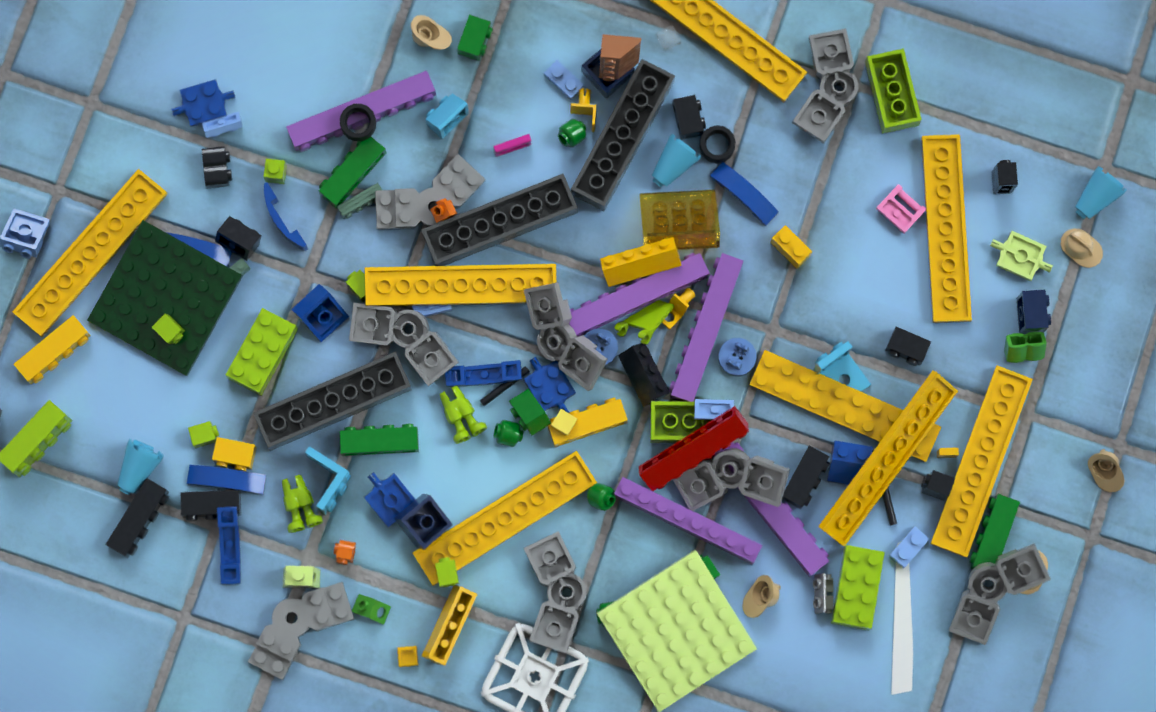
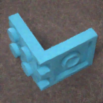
(839, 364)
(337, 486)

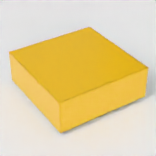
(947, 452)
(407, 656)

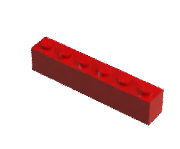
(694, 449)

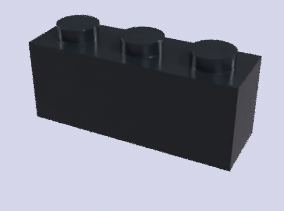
(643, 374)
(806, 477)
(206, 503)

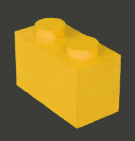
(791, 247)
(234, 453)

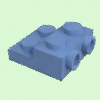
(24, 233)

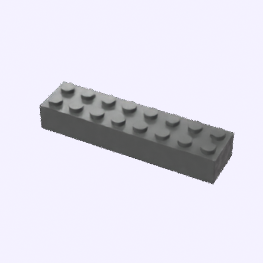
(622, 135)
(500, 221)
(332, 401)

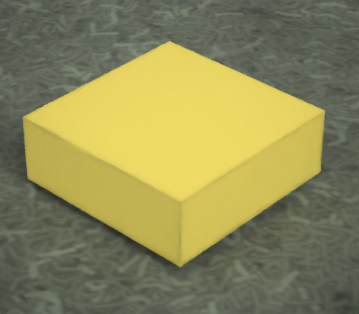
(564, 422)

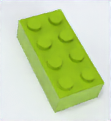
(893, 91)
(261, 352)
(672, 421)
(35, 439)
(857, 587)

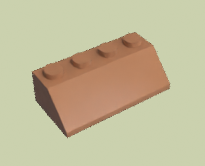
(618, 56)

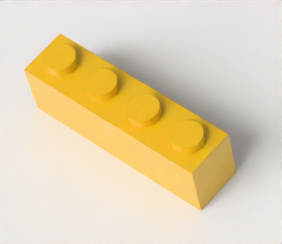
(640, 262)
(52, 349)
(591, 421)
(449, 625)

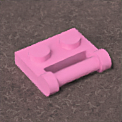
(897, 213)

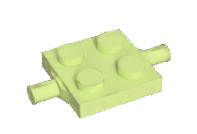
(1021, 255)

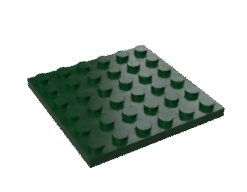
(163, 278)

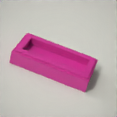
(512, 145)

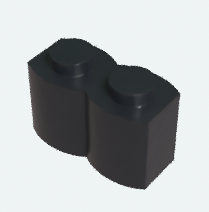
(215, 167)

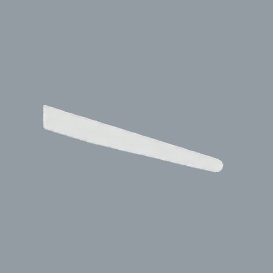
(902, 635)

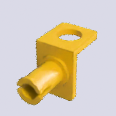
(584, 106)
(680, 306)

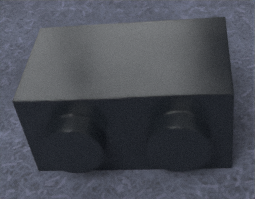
(688, 116)
(1004, 177)
(238, 238)
(907, 346)
(937, 485)

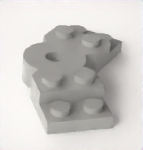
(833, 65)
(408, 208)
(558, 339)
(423, 348)
(754, 477)
(979, 605)
(559, 615)
(281, 641)

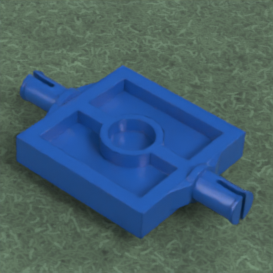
(203, 102)
(549, 385)
(388, 497)

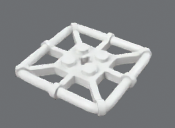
(530, 664)

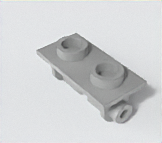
(822, 584)

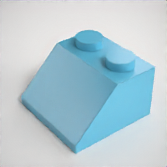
(447, 115)

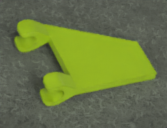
(646, 320)

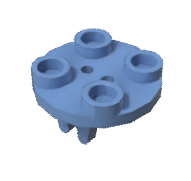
(605, 340)
(734, 365)

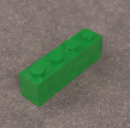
(352, 171)
(379, 441)
(996, 530)

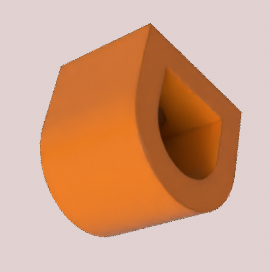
(443, 210)
(345, 552)

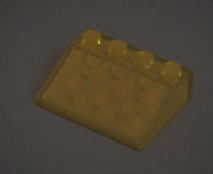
(684, 215)

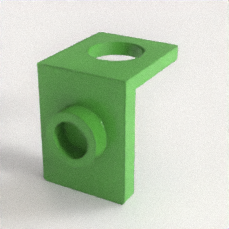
(368, 608)

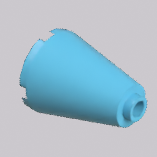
(674, 161)
(1098, 194)
(137, 465)

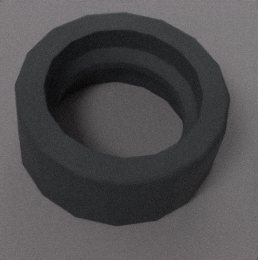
(358, 108)
(717, 130)

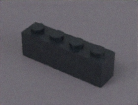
(137, 518)

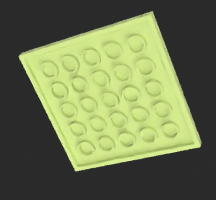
(676, 631)

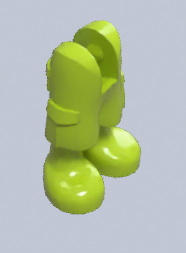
(460, 409)
(297, 499)

